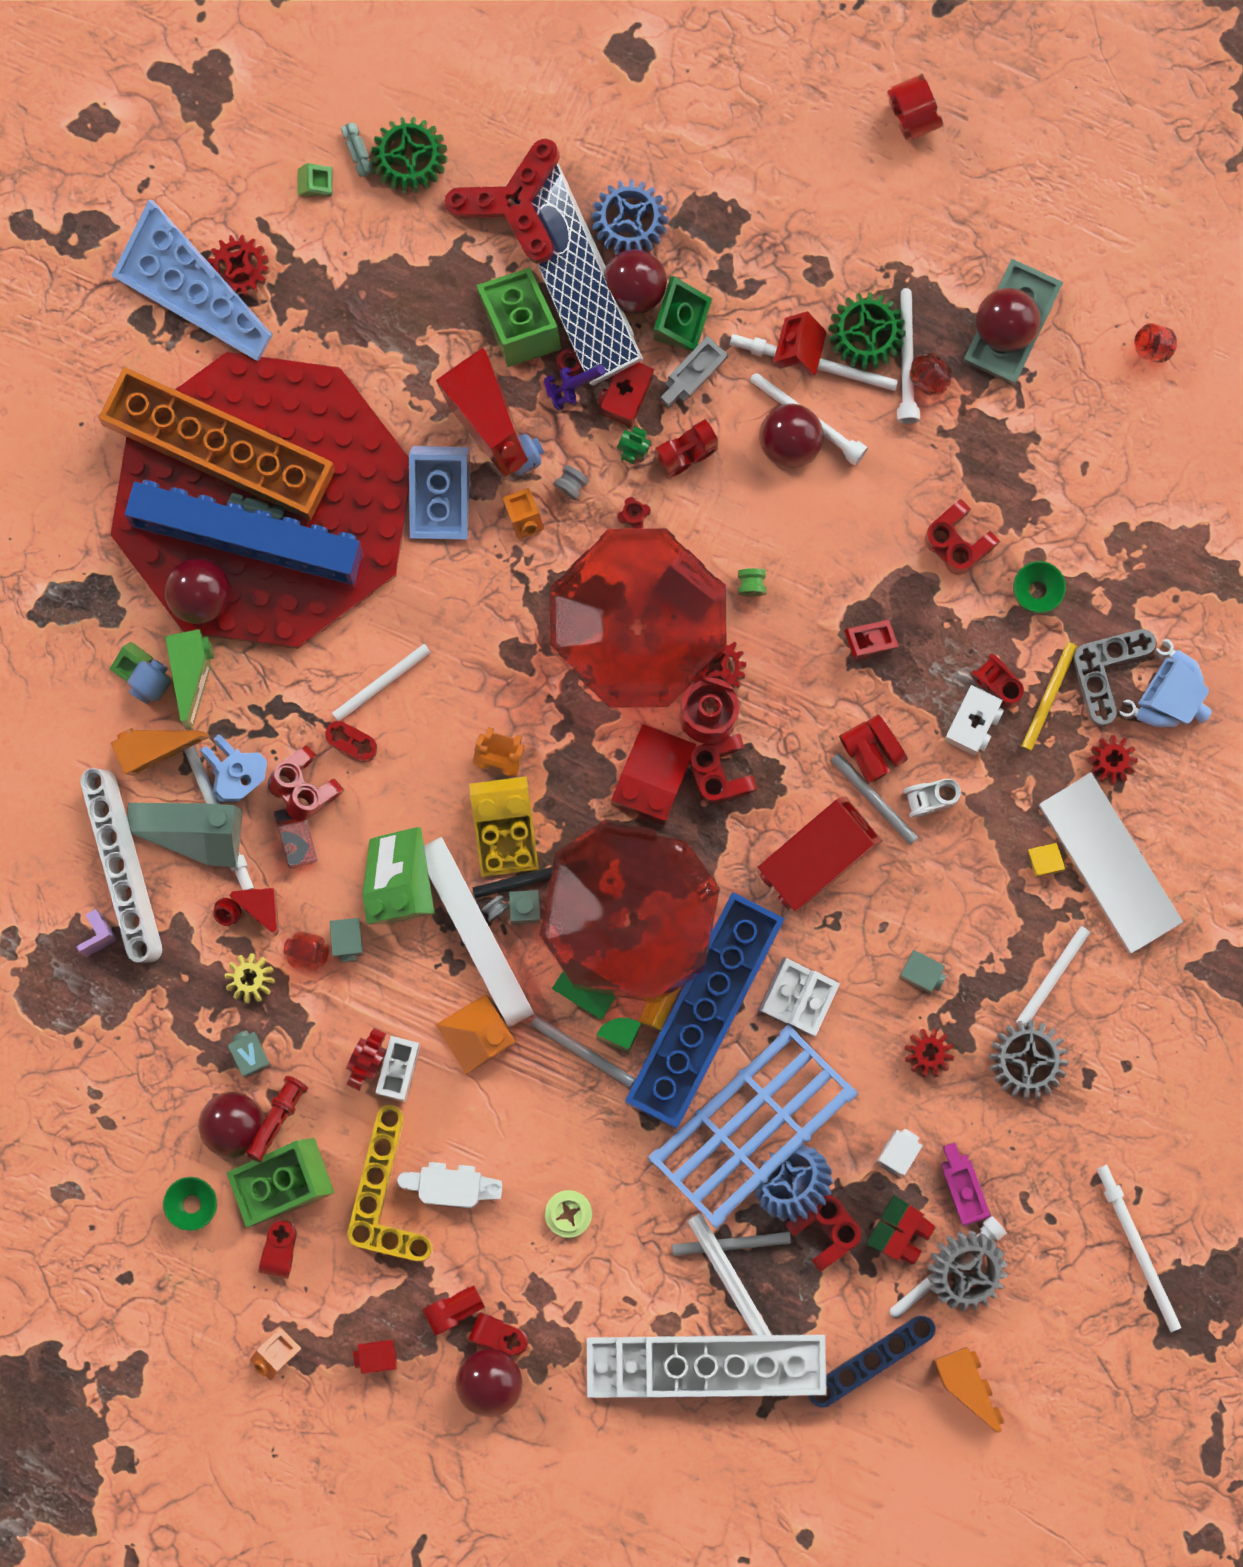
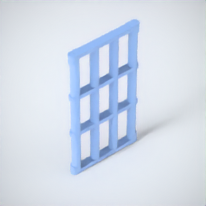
(763, 1096)

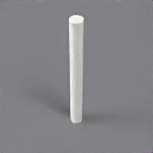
(381, 682)
(1053, 976)

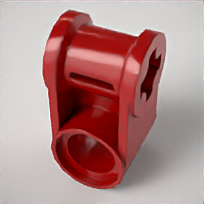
(997, 680)
(277, 1255)
(494, 1334)

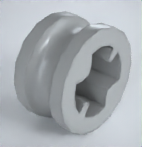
(495, 908)

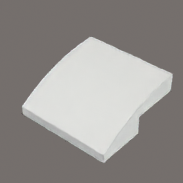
(799, 996)

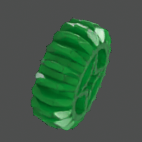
(419, 153)
(878, 326)

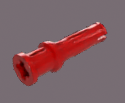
(282, 1107)

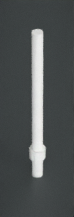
(760, 347)
(206, 789)
(1114, 1195)

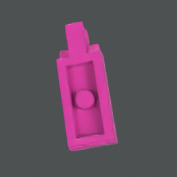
(964, 1186)

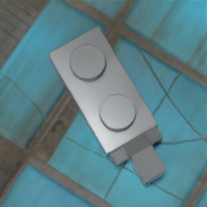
(693, 372)

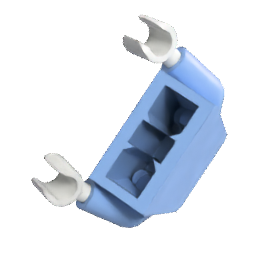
(1174, 693)

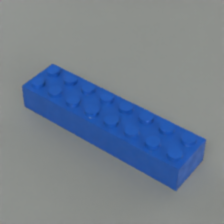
(244, 532)
(704, 1012)

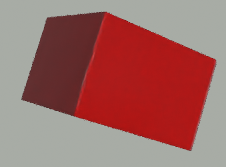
(260, 905)

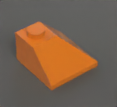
(476, 1034)

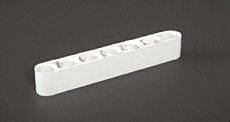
(131, 874)
(476, 934)

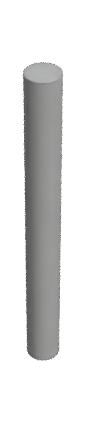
(875, 800)
(582, 1051)
(735, 1243)

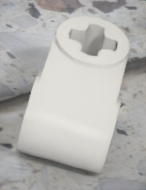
(930, 797)

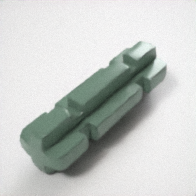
(357, 149)
(252, 504)

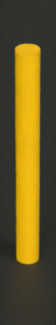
(1049, 696)

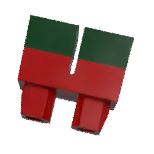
(892, 1242)

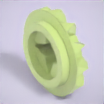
(581, 1219)

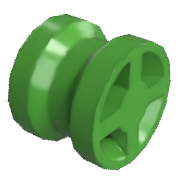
(752, 582)

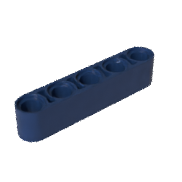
(885, 1356)

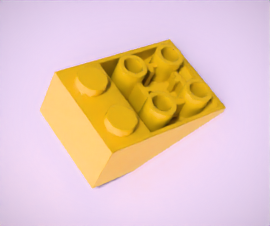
(503, 826)

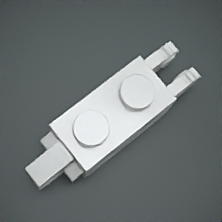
(451, 1187)

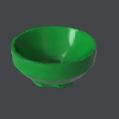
(1042, 573)
(175, 1198)

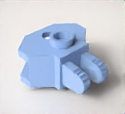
(235, 767)

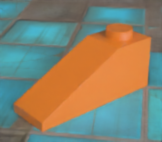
(146, 748)

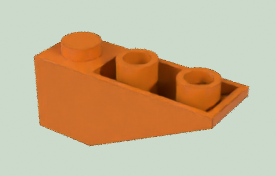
(962, 1380)

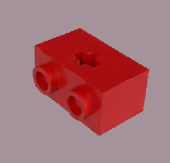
(626, 407)

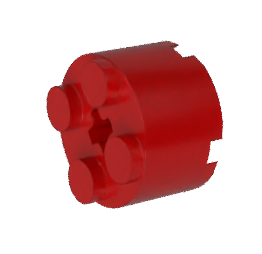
(916, 107)
(709, 727)

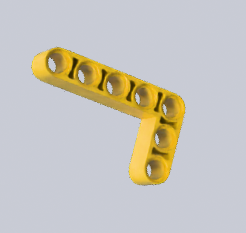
(379, 1192)

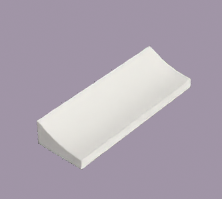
(1110, 863)

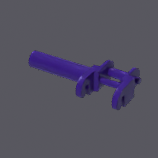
(569, 384)

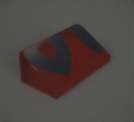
(295, 840)

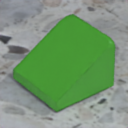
(314, 180)
(128, 659)

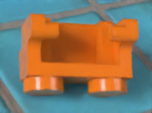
(499, 752)

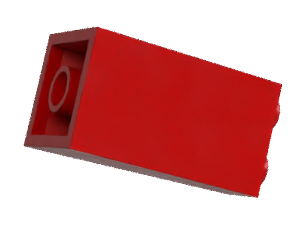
(482, 408)
(818, 854)

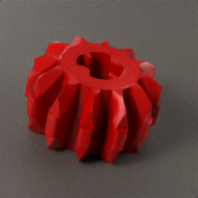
(1120, 752)
(921, 1047)

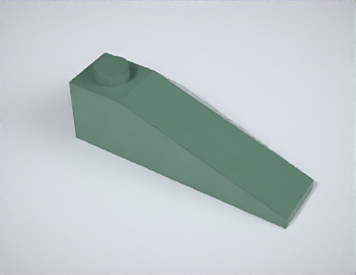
(192, 829)

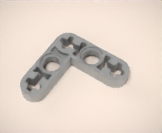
(1101, 660)

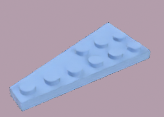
(176, 275)

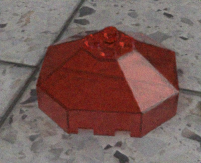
(647, 579)
(620, 873)

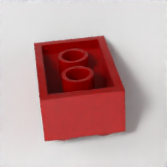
(653, 774)

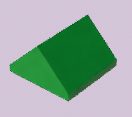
(681, 315)

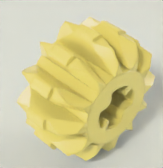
(259, 981)

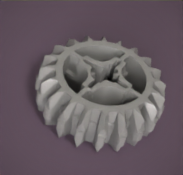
(1029, 1045)
(960, 1292)

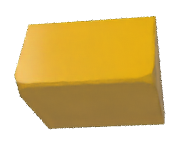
(1046, 860)

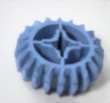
(639, 211)
(809, 1185)

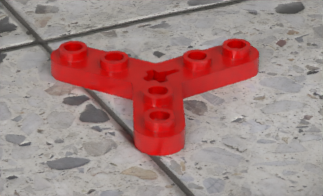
(493, 201)

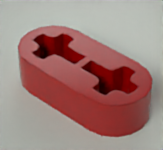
(354, 735)
(887, 741)

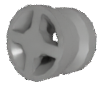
(571, 482)

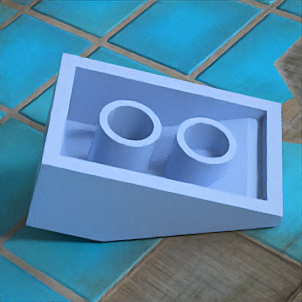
(439, 492)

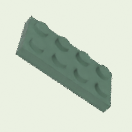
(1044, 292)

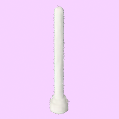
(908, 411)
(852, 450)
(991, 1229)

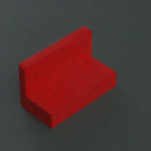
(800, 343)

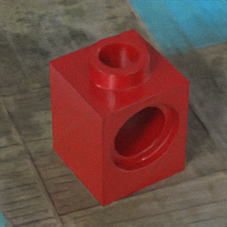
(375, 1356)

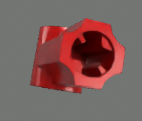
(861, 746)
(448, 1312)

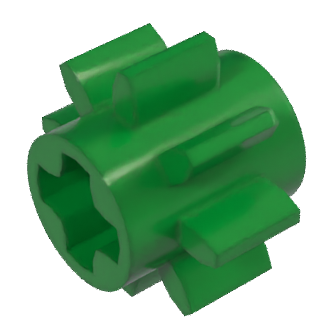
(634, 445)

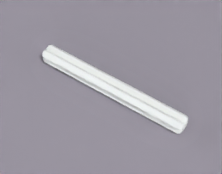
(728, 1276)

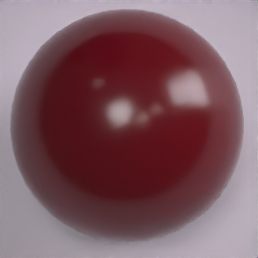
(636, 280)
(1008, 320)
(791, 435)
(197, 591)
(229, 1124)
(489, 1383)

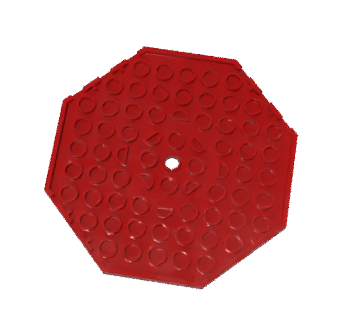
(365, 497)

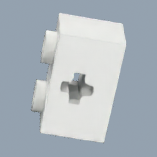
(974, 704)
(398, 1069)
(899, 1152)

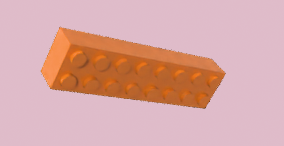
(217, 443)

